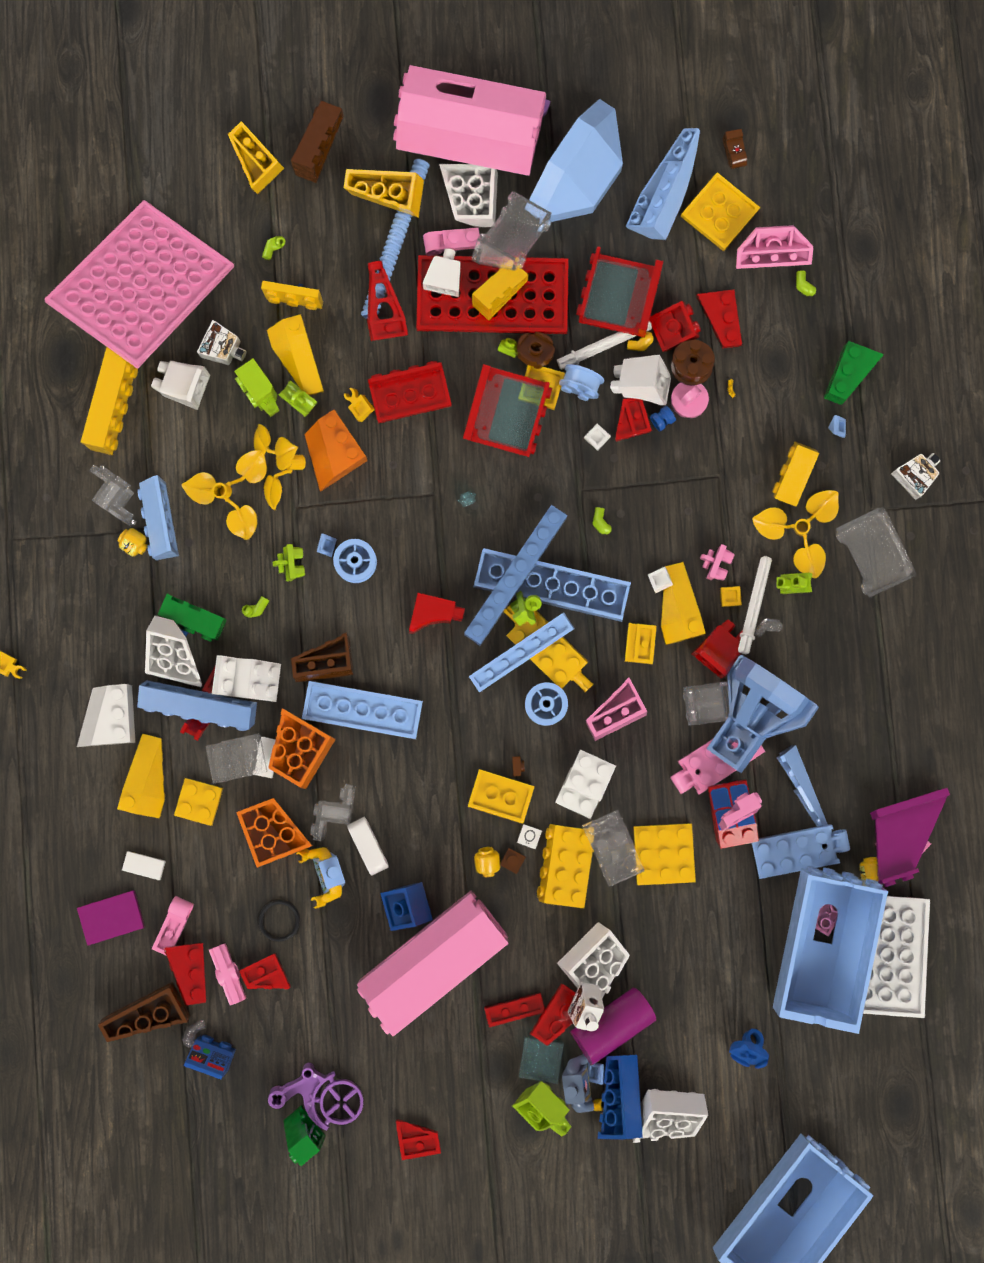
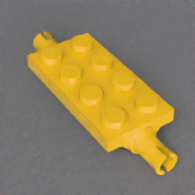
(559, 660)

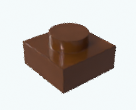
(518, 766)
(512, 860)

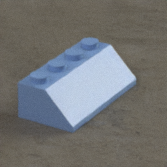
(158, 518)

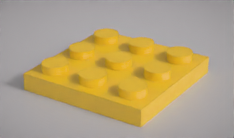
(720, 211)
(665, 853)

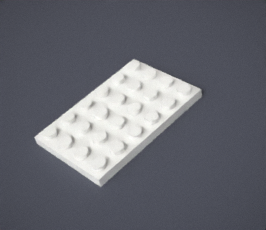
(900, 960)

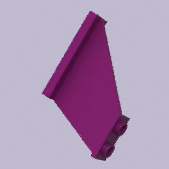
(903, 834)

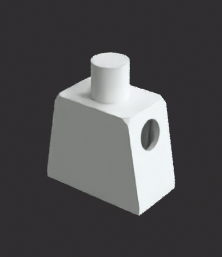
(443, 274)

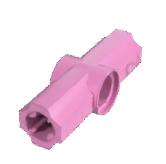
(227, 974)

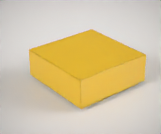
(730, 596)

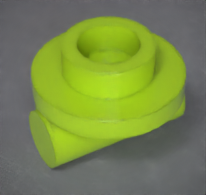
(508, 346)

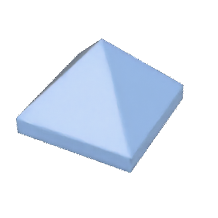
(838, 426)
(326, 545)
(596, 1073)

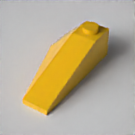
(294, 350)
(144, 787)

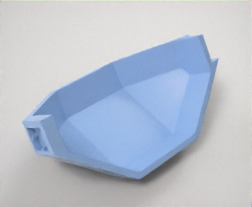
(581, 165)

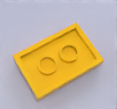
(292, 295)
(501, 796)

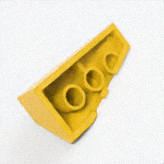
(680, 610)

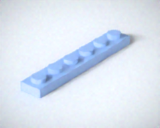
(521, 652)

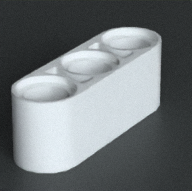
(367, 846)

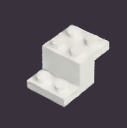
(246, 678)
(585, 784)

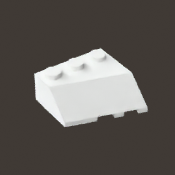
(471, 193)
(169, 653)
(109, 717)
(595, 959)
(672, 1114)

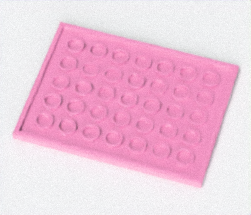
(139, 283)

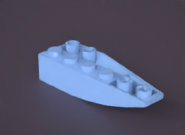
(666, 189)

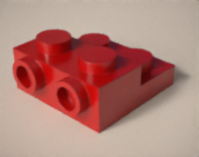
(674, 325)

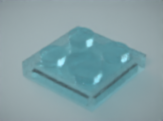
(541, 1061)

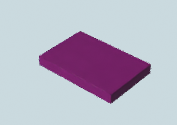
(110, 917)

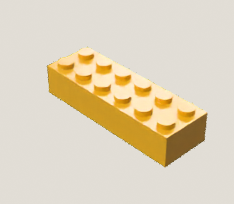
(109, 403)

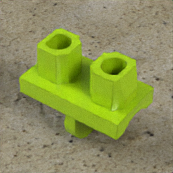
(298, 398)
(291, 571)
(794, 583)
(525, 608)

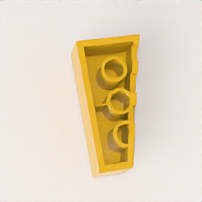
(388, 188)

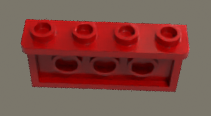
(409, 391)

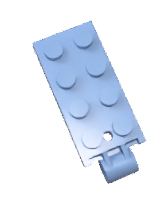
(799, 850)

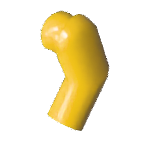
(642, 344)

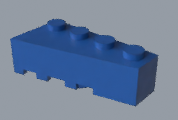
(621, 1099)

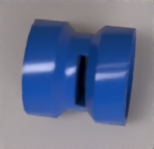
(662, 418)

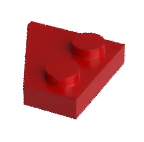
(632, 419)
(265, 974)
(416, 1140)

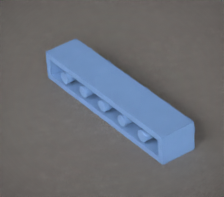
(197, 705)

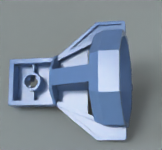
(750, 720)

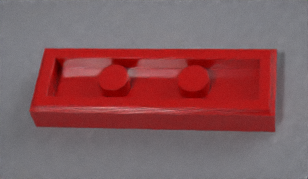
(514, 1009)

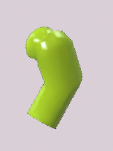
(272, 245)
(804, 286)
(599, 523)
(255, 610)

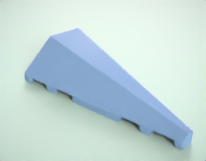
(795, 769)

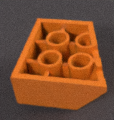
(332, 450)
(298, 749)
(270, 832)

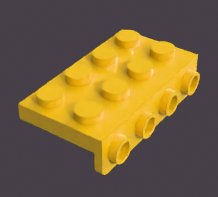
(565, 867)

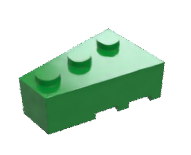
(850, 370)
(192, 618)
(302, 1136)

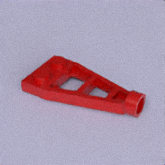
(383, 328)

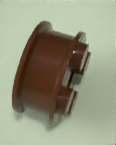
(692, 362)

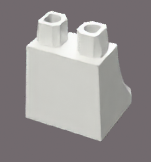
(643, 379)
(182, 382)

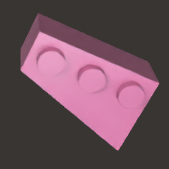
(617, 711)

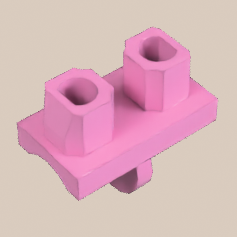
(721, 555)

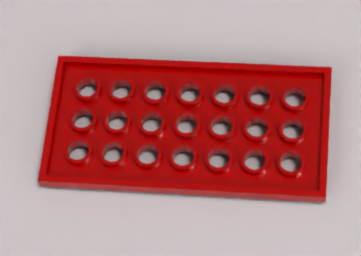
(500, 323)

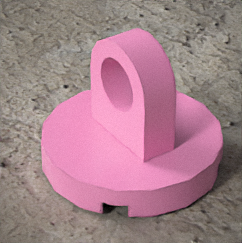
(689, 400)

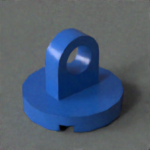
(747, 1052)

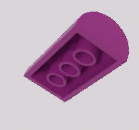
(617, 1025)

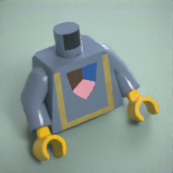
(577, 1086)

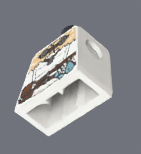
(220, 345)
(917, 474)
(586, 1007)

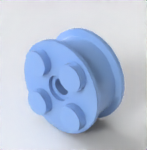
(581, 382)
(363, 568)
(556, 698)

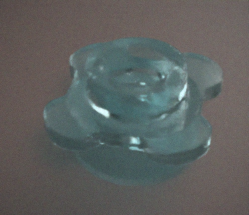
(467, 498)

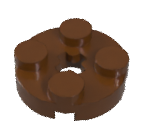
(535, 358)

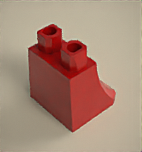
(433, 610)
(719, 649)

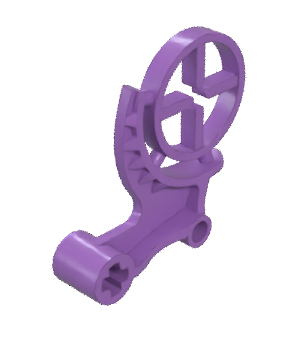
(307, 1086)

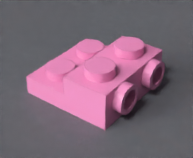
(744, 807)

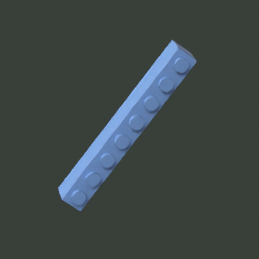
(515, 575)

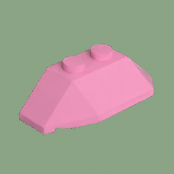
(774, 248)

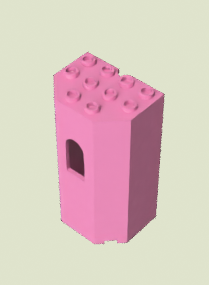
(468, 120)
(432, 963)

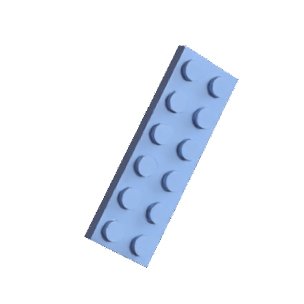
(362, 710)

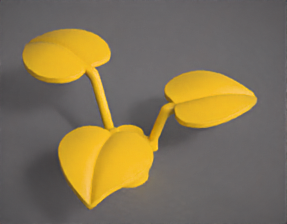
(285, 459)
(203, 490)
(772, 523)

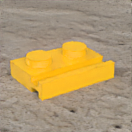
(640, 643)

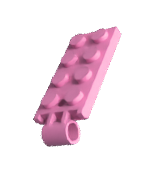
(710, 769)

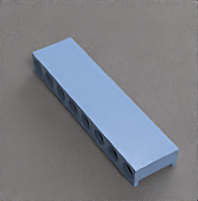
(559, 586)

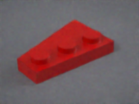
(723, 315)
(188, 968)
(555, 1016)

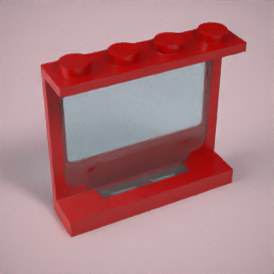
(619, 294)
(507, 411)

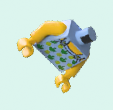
(328, 872)

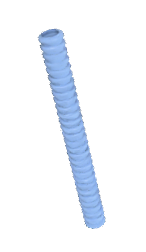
(396, 238)

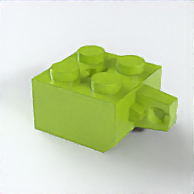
(259, 388)
(543, 1109)

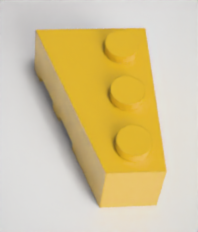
(255, 159)
(498, 291)
(795, 473)

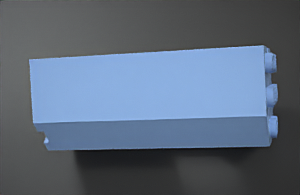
(822, 979)
(771, 1235)

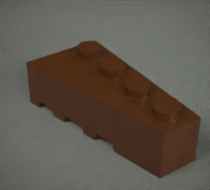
(317, 141)
(148, 1013)

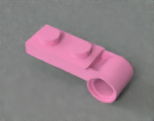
(456, 239)
(174, 924)

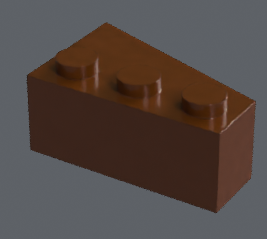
(325, 661)

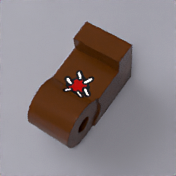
(735, 148)

